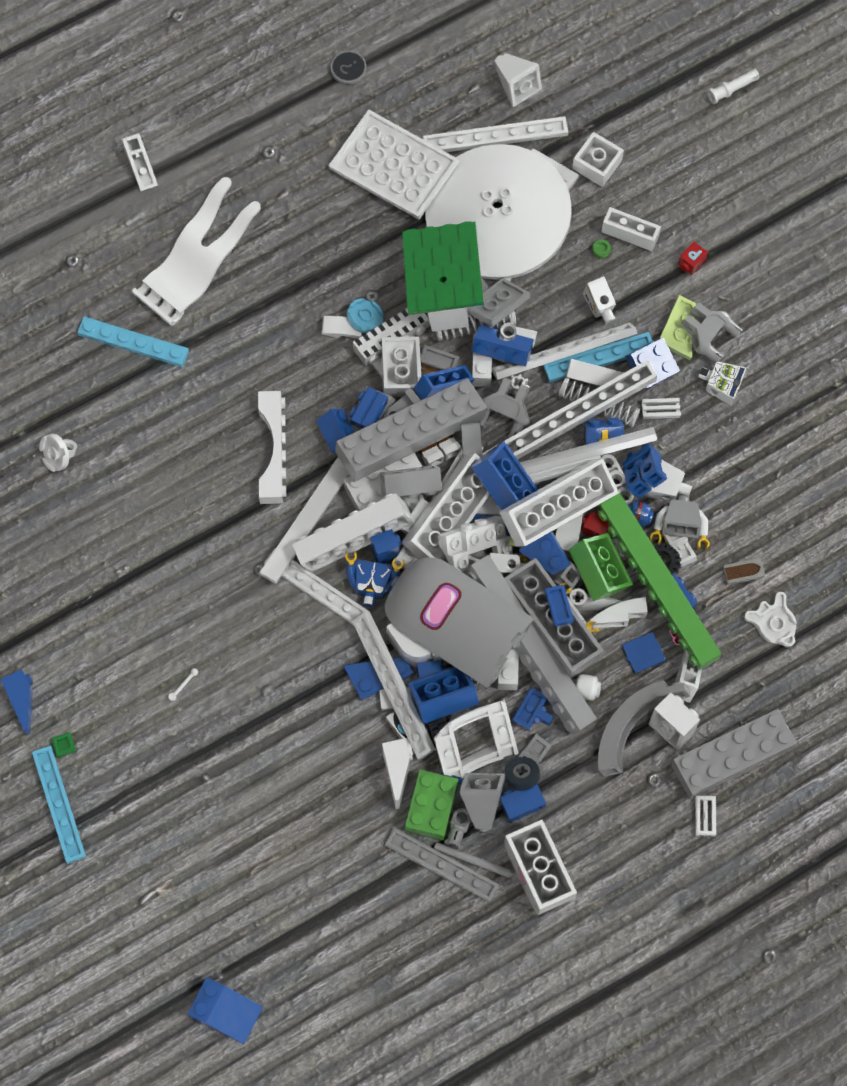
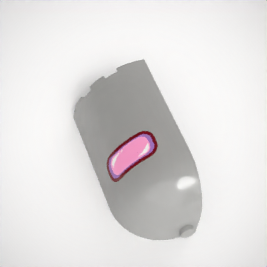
(456, 618)

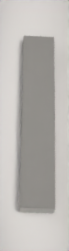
(442, 865)

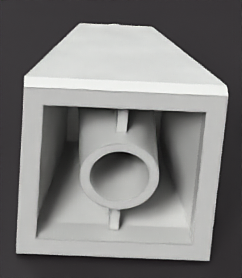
(518, 77)

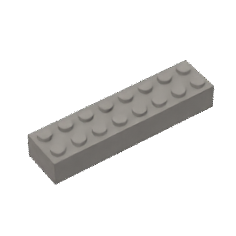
(410, 430)

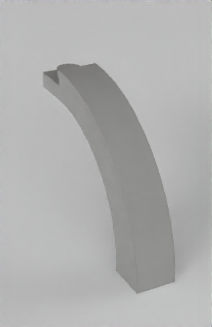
(626, 717)

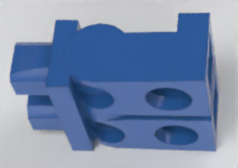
(643, 470)

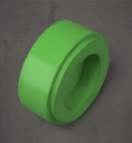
(601, 249)

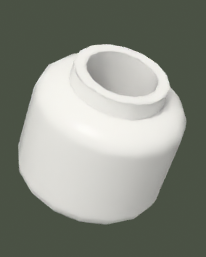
(588, 686)

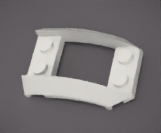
(502, 735)

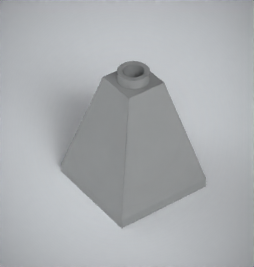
(481, 797)

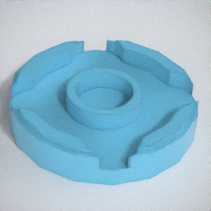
(364, 315)

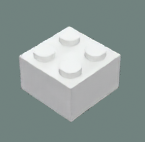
(597, 159)

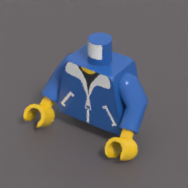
(371, 578)

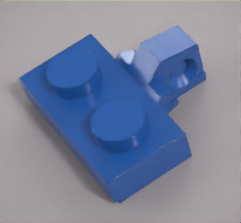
(532, 711)

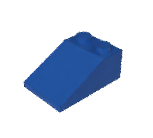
(224, 1010)

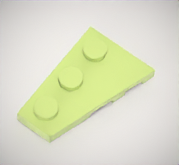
(675, 336)

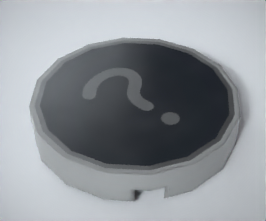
(348, 67)

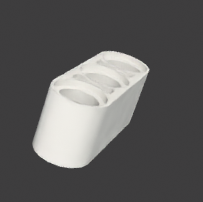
(617, 473)

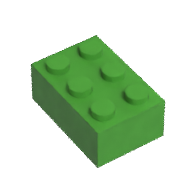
(600, 567)
(431, 805)

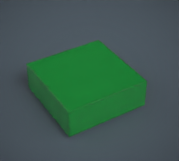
(63, 745)

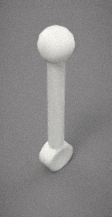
(172, 696)

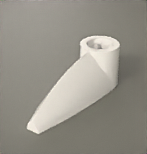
(587, 602)

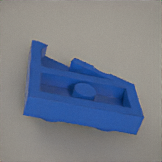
(547, 552)

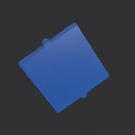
(643, 652)

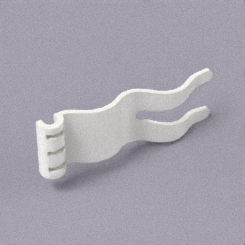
(190, 265)

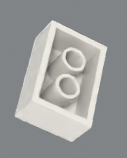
(674, 721)

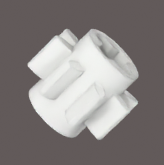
(517, 380)

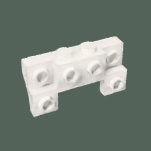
(473, 538)

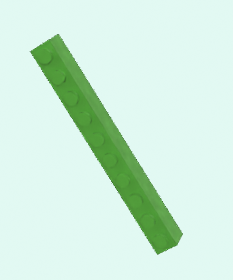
(659, 582)

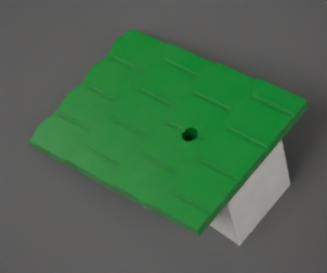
(443, 273)

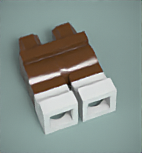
(438, 451)

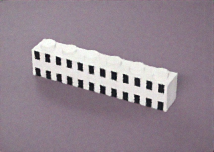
(401, 325)

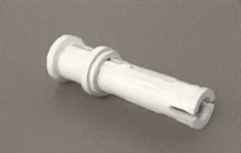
(726, 88)

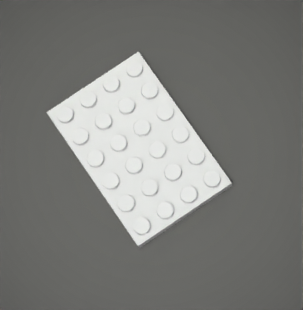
(393, 164)

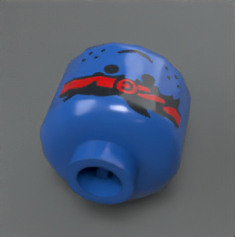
(641, 512)

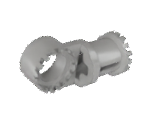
(457, 828)

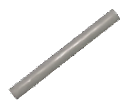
(472, 859)

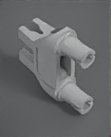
(705, 331)
(509, 406)

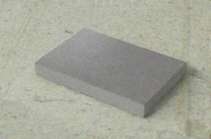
(499, 302)

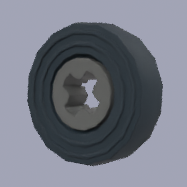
(525, 781)

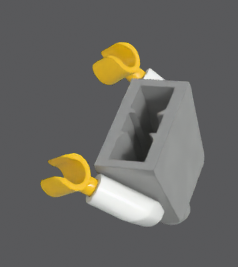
(682, 519)

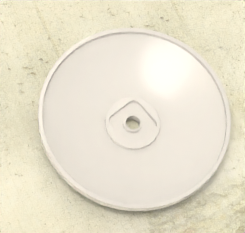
(533, 211)

